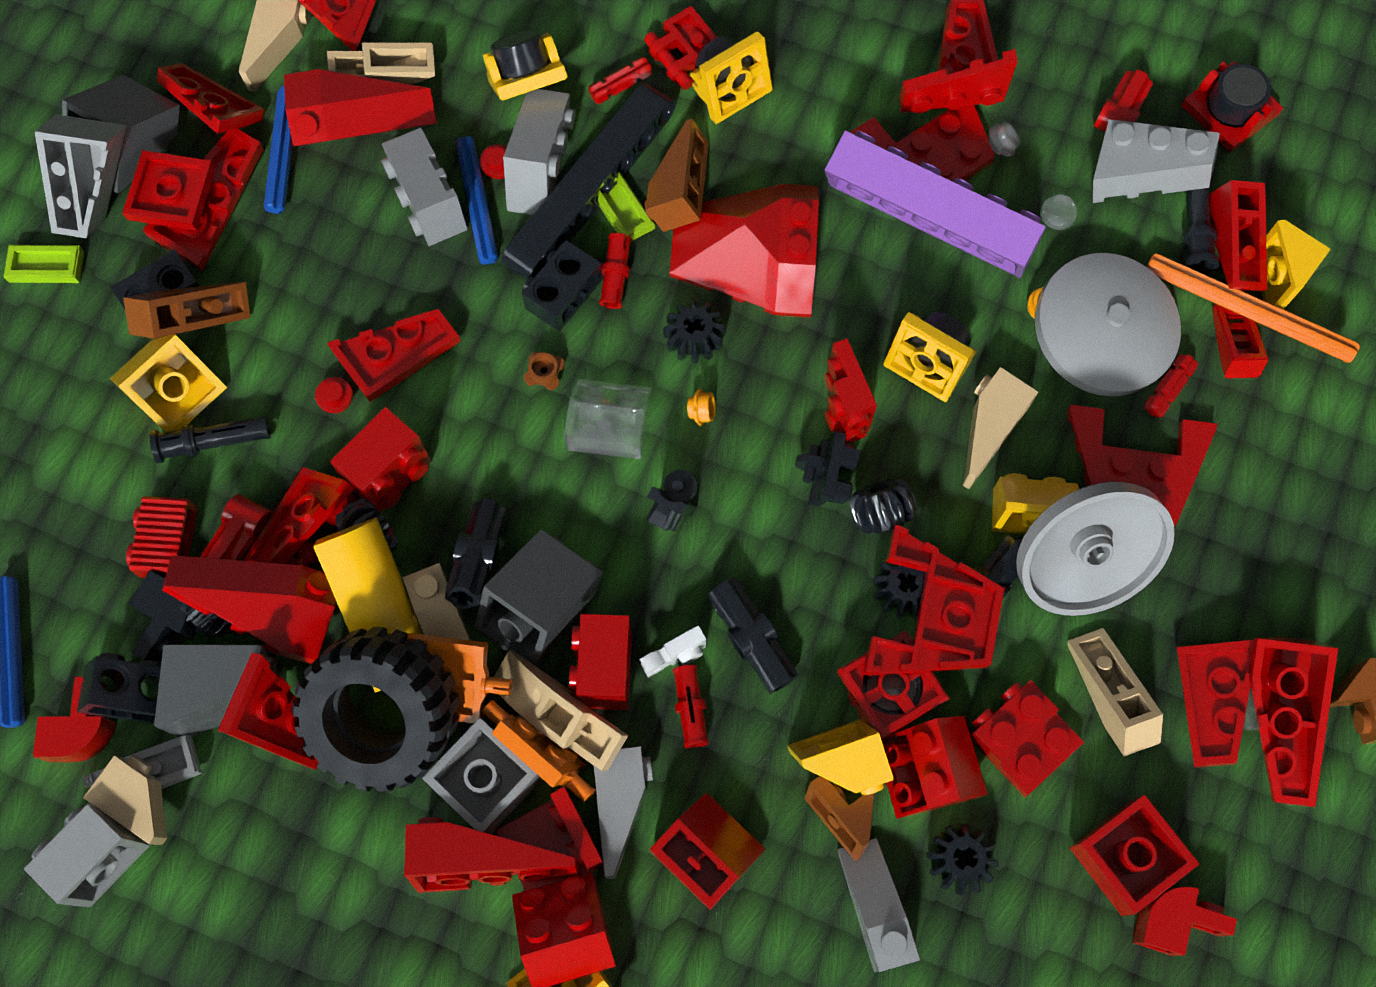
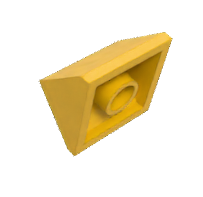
(1290, 262)

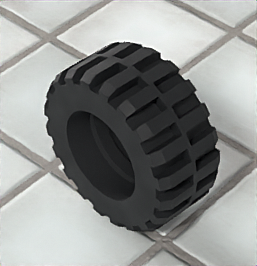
(350, 745)

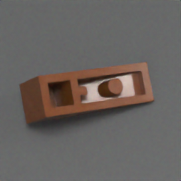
(679, 181)
(185, 309)

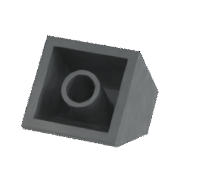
(148, 117)
(536, 598)
(199, 684)

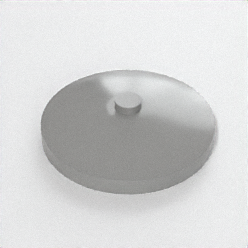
(1107, 324)
(1095, 548)

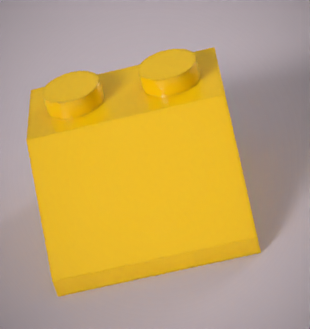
(168, 382)
(1022, 500)

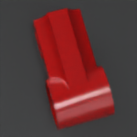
(1126, 100)
(240, 526)

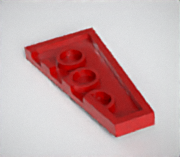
(234, 162)

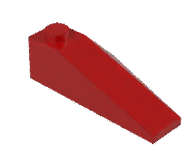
(343, 106)
(271, 601)
(1292, 705)
(452, 856)

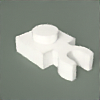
(682, 649)

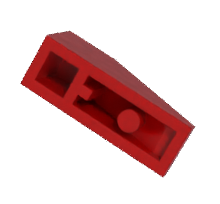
(1240, 223)

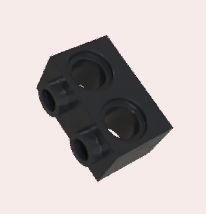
(157, 276)
(569, 288)
(128, 699)

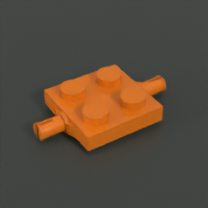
(469, 669)
(540, 753)

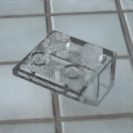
(607, 418)

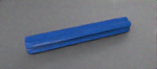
(279, 159)
(476, 200)
(11, 674)

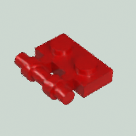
(689, 35)

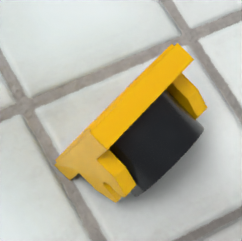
(523, 63)
(732, 69)
(935, 346)

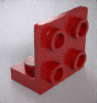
(557, 829)

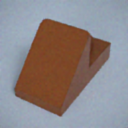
(1359, 690)
(847, 822)

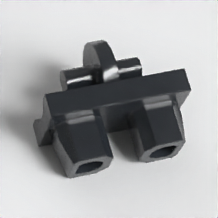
(822, 469)
(672, 501)

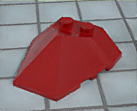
(754, 248)

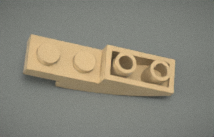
(558, 714)

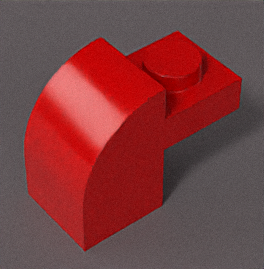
(72, 736)
(1168, 920)

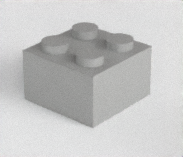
(482, 778)
(84, 857)

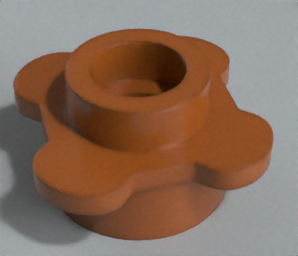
(542, 360)

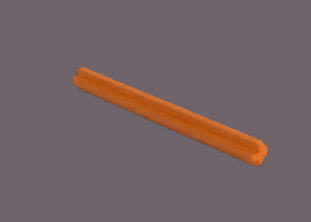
(1254, 308)

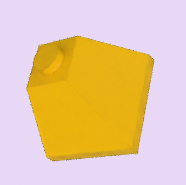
(846, 756)

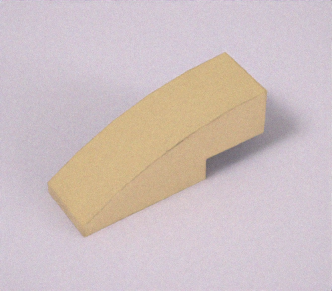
(386, 61)

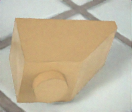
(131, 798)

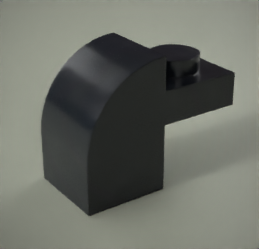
(166, 617)

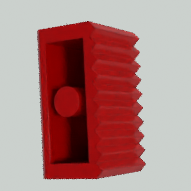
(162, 530)

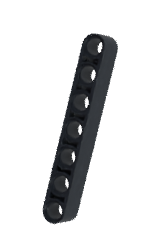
(575, 196)

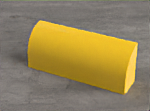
(366, 580)

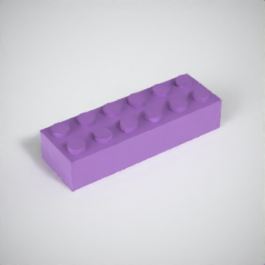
(934, 203)

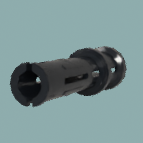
(1200, 234)
(192, 440)

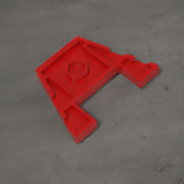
(950, 142)
(1163, 474)
(954, 616)

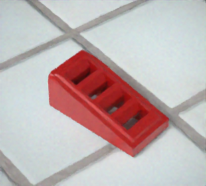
(1234, 361)

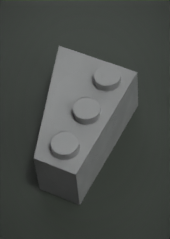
(536, 149)
(1153, 158)
(78, 171)
(423, 187)

